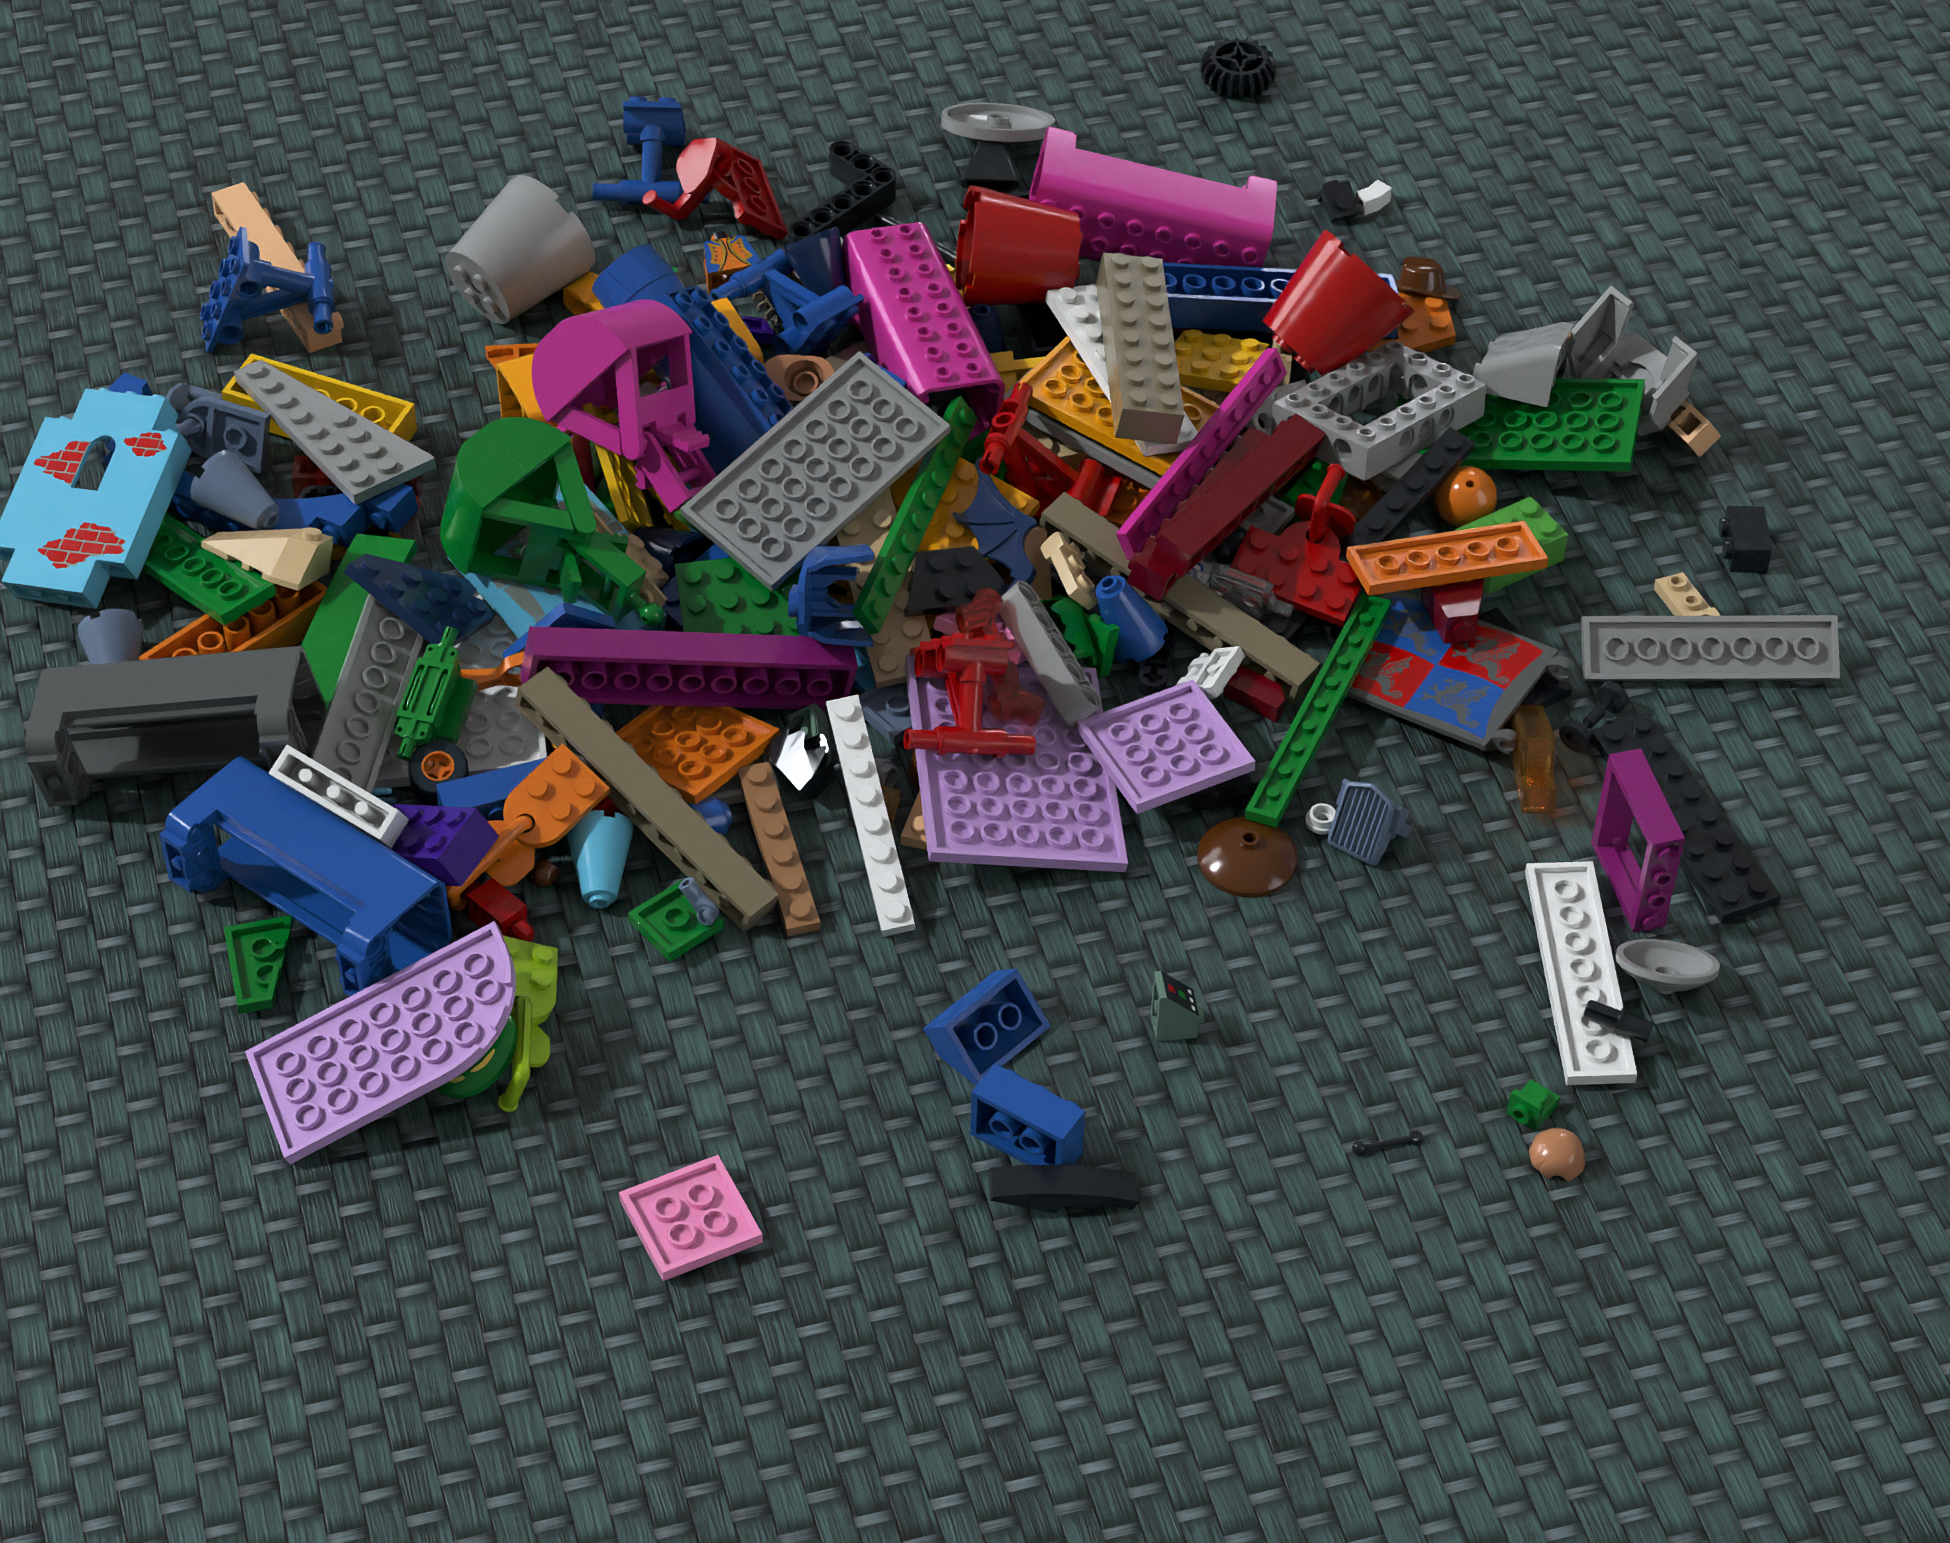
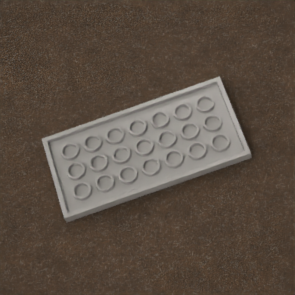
(815, 470)

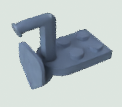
(220, 425)

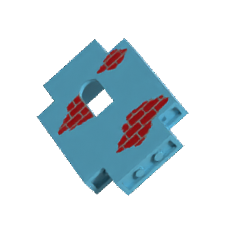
(72, 539)

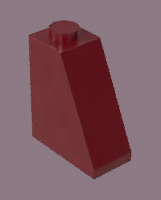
(1454, 609)

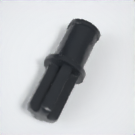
(1618, 1020)

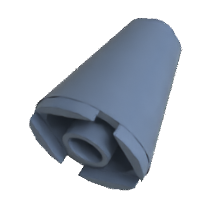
(234, 492)
(111, 636)

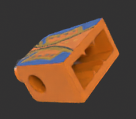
(725, 257)

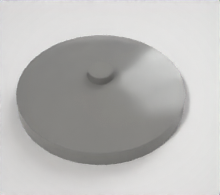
(996, 122)

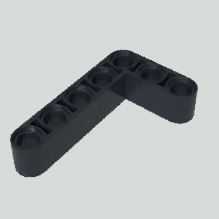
(868, 191)

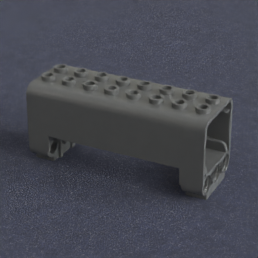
(169, 717)

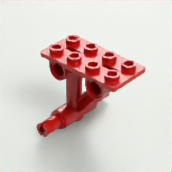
(1013, 444)
(964, 668)

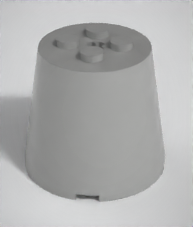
(519, 251)

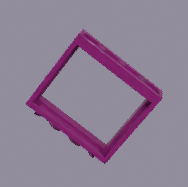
(1628, 792)

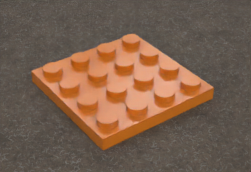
(697, 745)

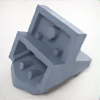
(1366, 821)

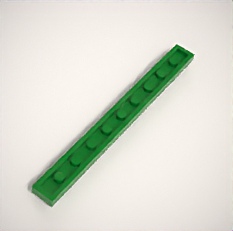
(913, 519)
(1318, 711)

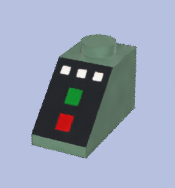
(1174, 1009)

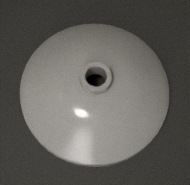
(1667, 964)

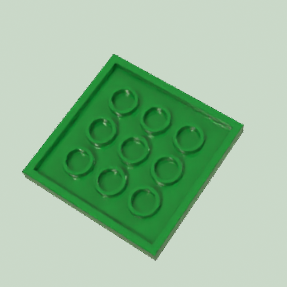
(728, 599)

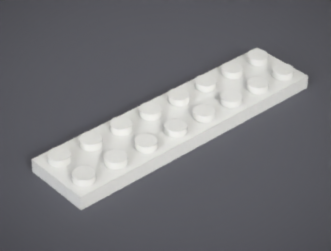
(1080, 318)
(1577, 970)

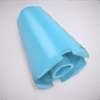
(599, 855)

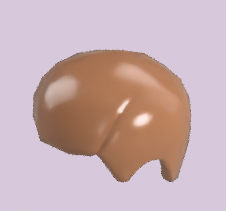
(1557, 1154)

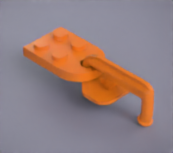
(553, 796)

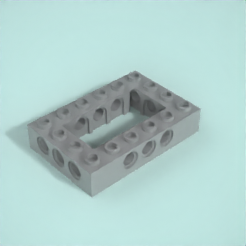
(1438, 397)

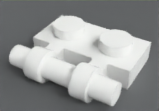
(1214, 670)

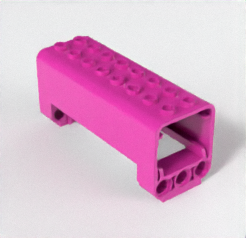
(1153, 209)
(918, 317)

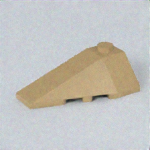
(283, 555)

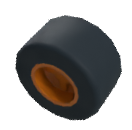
(432, 761)

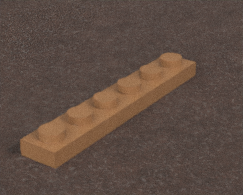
(778, 849)

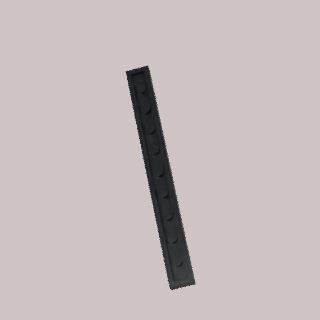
(1391, 511)

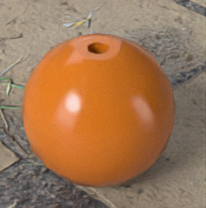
(1465, 496)

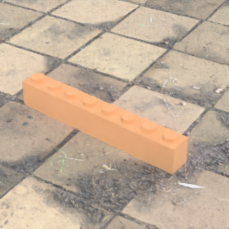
(240, 207)

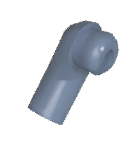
(706, 909)

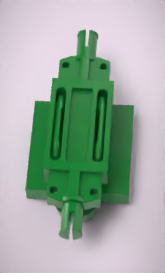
(435, 698)

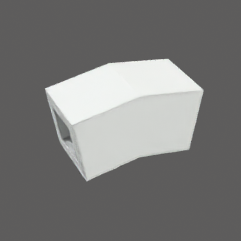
(1373, 197)

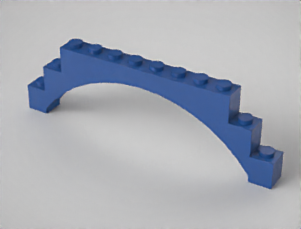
(331, 514)

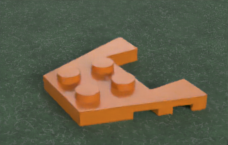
(1427, 327)

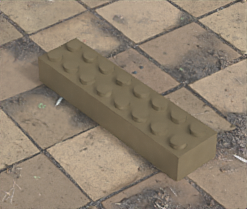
(1139, 348)

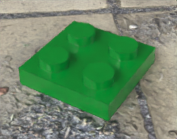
(671, 923)

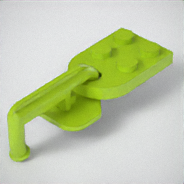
(532, 1005)

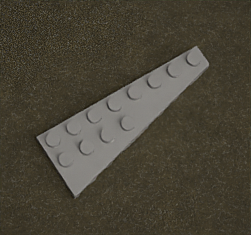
(343, 444)

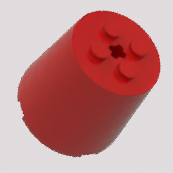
(1014, 249)
(1334, 308)

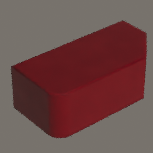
(1256, 693)

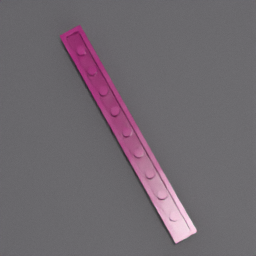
(1202, 451)

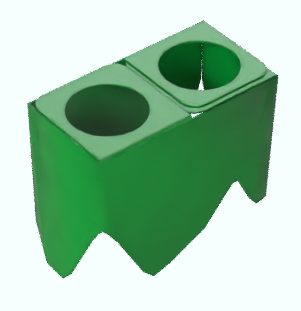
(1076, 629)

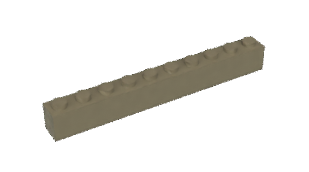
(1188, 603)
(648, 800)

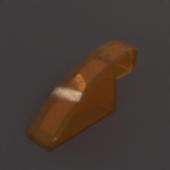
(1534, 759)

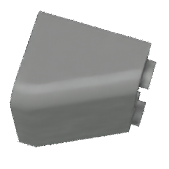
(1526, 363)

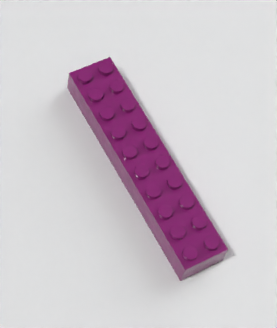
(692, 667)

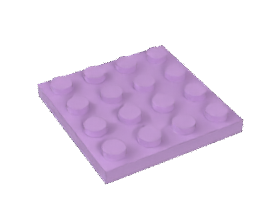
(1165, 746)

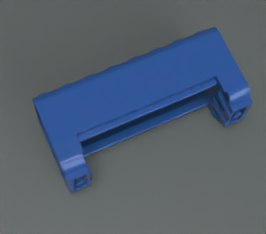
(309, 869)

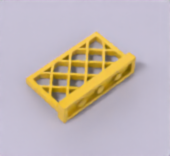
(620, 474)

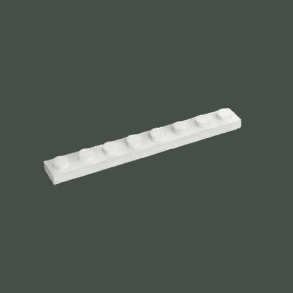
(870, 816)

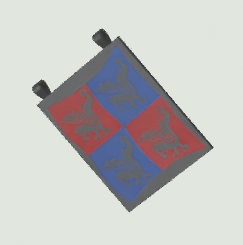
(1452, 687)

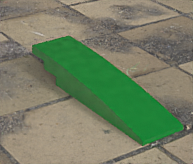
(341, 608)

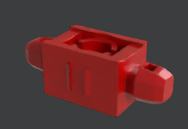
(495, 903)

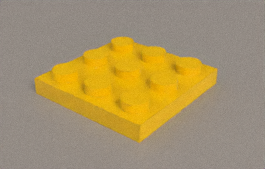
(1215, 360)

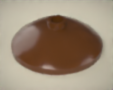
(1247, 857)

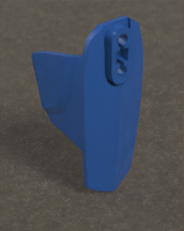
(815, 610)

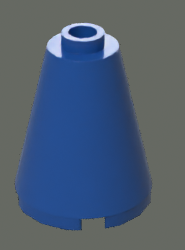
(1139, 623)

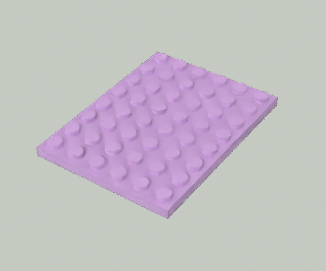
(1018, 807)

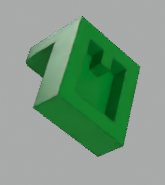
(1532, 1104)

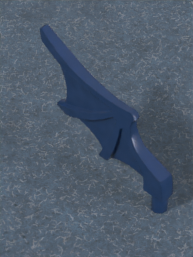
(999, 528)

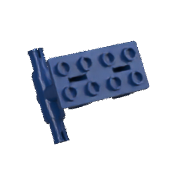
(652, 127)
(241, 282)
(807, 328)

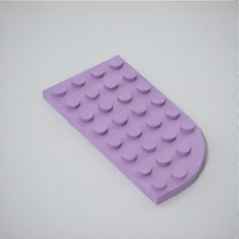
(385, 1043)

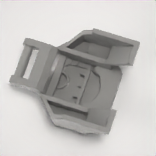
(1604, 352)

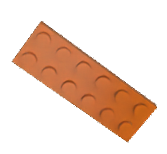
(1446, 557)

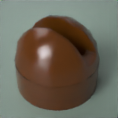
(544, 873)

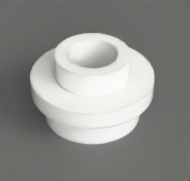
(1320, 818)

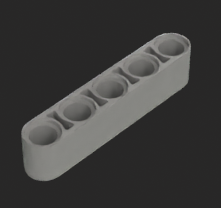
(1049, 654)

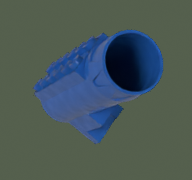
(731, 388)

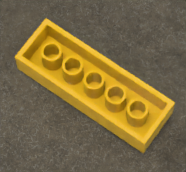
(384, 410)

